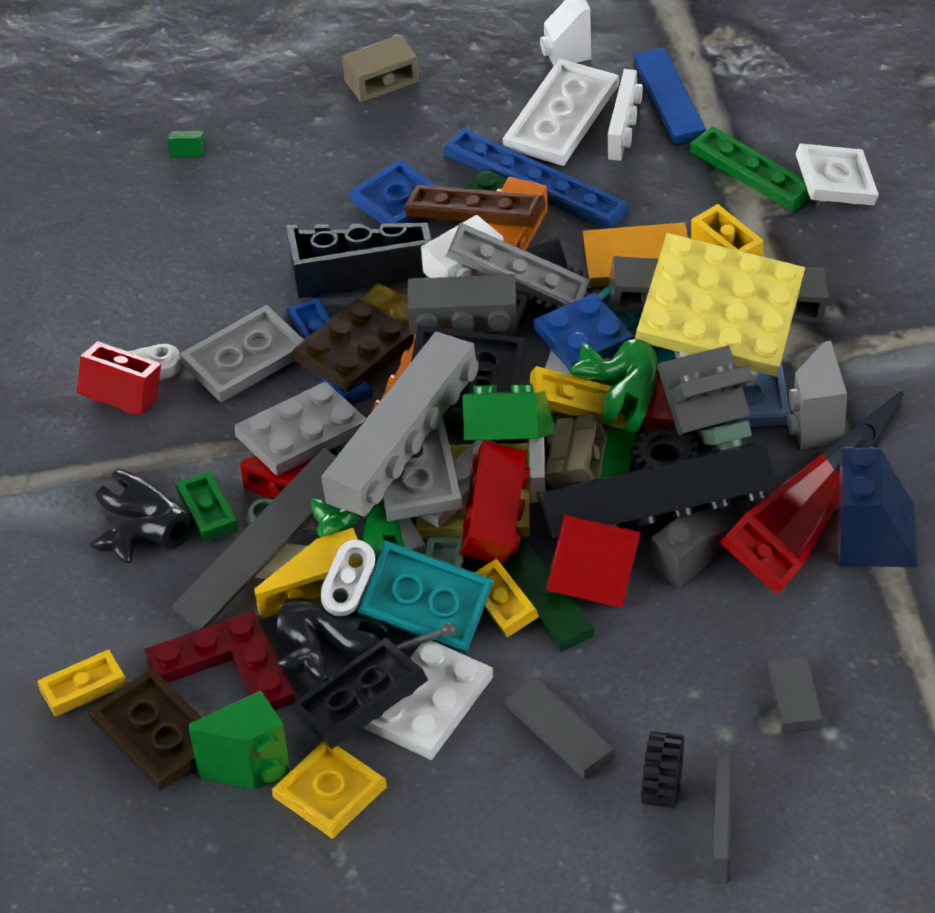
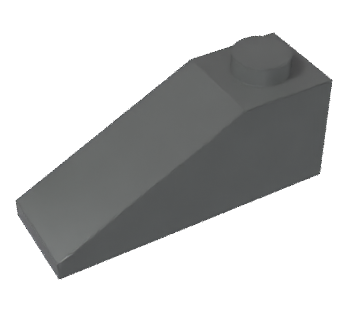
(692, 543)

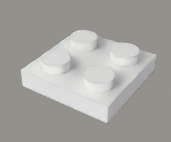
(836, 174)

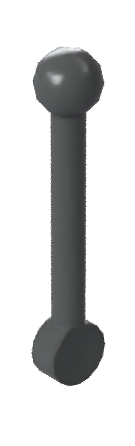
(448, 629)

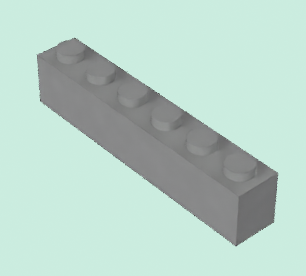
(399, 424)

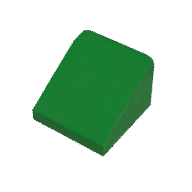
(186, 143)

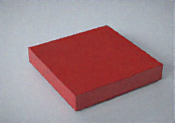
(593, 560)

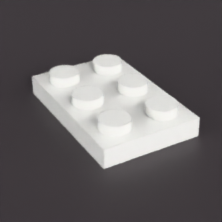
(436, 707)

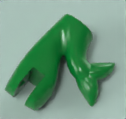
(637, 365)
(375, 528)

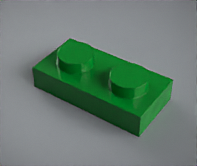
(207, 506)

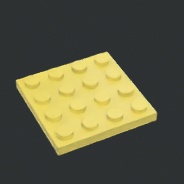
(720, 298)

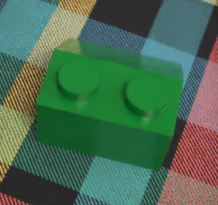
(506, 414)
(241, 744)

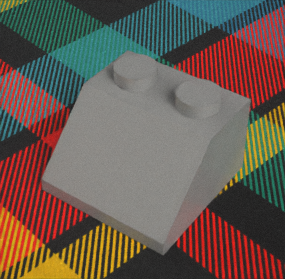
(818, 401)

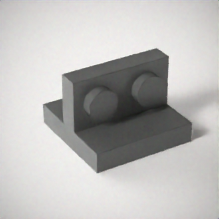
(705, 389)

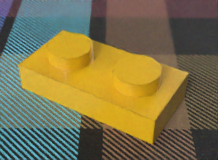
(506, 601)
(82, 683)

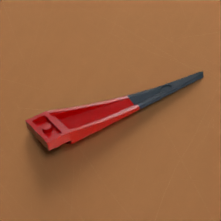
(784, 526)

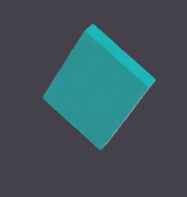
(423, 594)

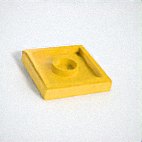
(329, 788)

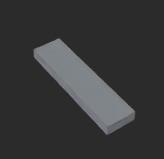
(531, 272)

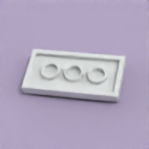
(561, 112)

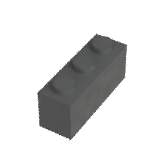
(463, 303)

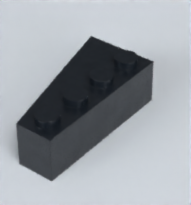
(356, 257)

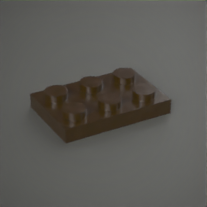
(352, 345)
(149, 727)

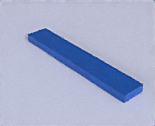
(562, 189)

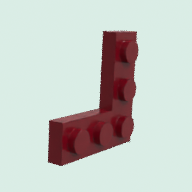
(232, 639)

